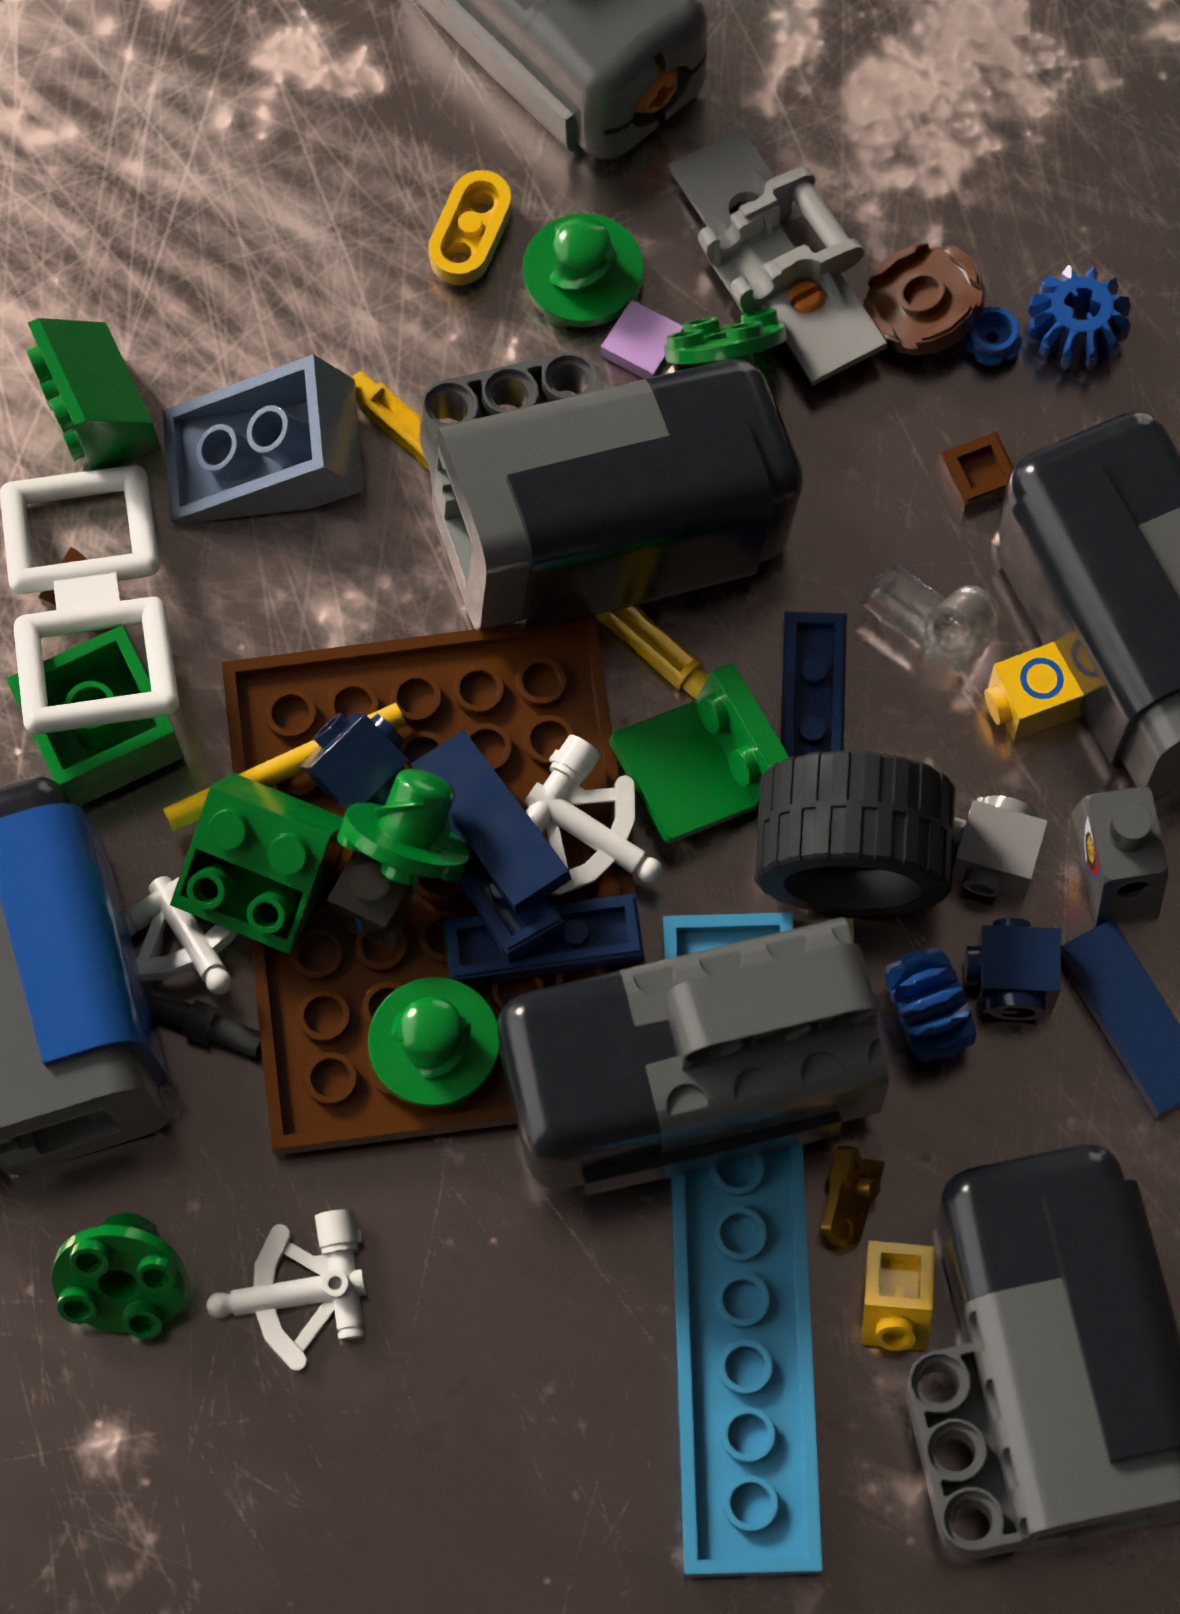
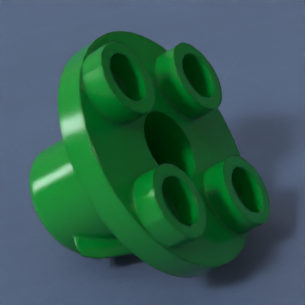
(582, 270)
(709, 343)
(409, 831)
(433, 1043)
(119, 1277)

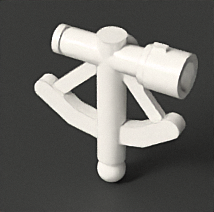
(553, 807)
(199, 949)
(336, 1287)

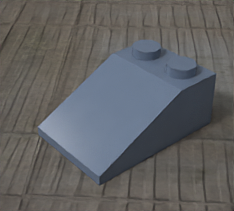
(265, 445)

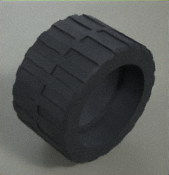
(855, 833)

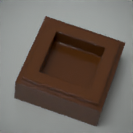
(977, 471)

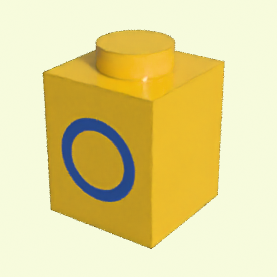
(1033, 692)

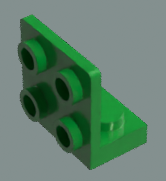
(700, 758)

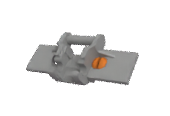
(763, 268)

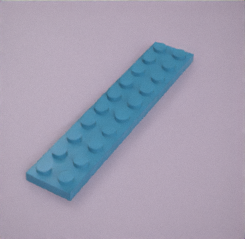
(744, 1340)

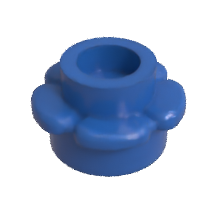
(1003, 325)

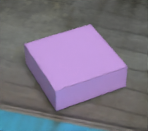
(639, 340)

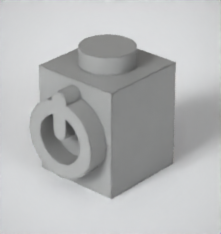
(997, 846)

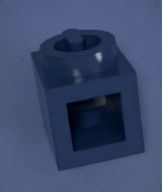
(356, 759)
(1015, 969)

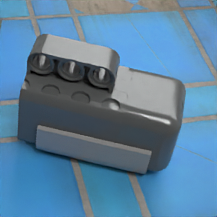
(586, 68)

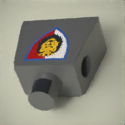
(1118, 847)

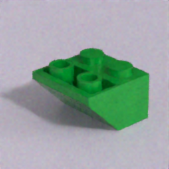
(90, 392)
(258, 861)

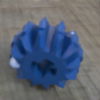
(1073, 338)
(930, 1004)

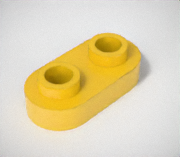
(467, 231)

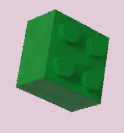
(106, 756)

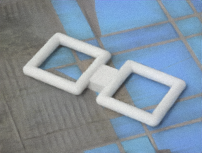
(87, 600)

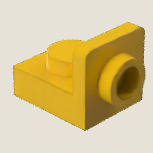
(898, 1295)

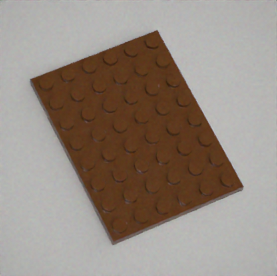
(315, 1006)

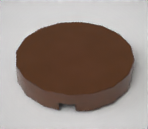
(925, 298)

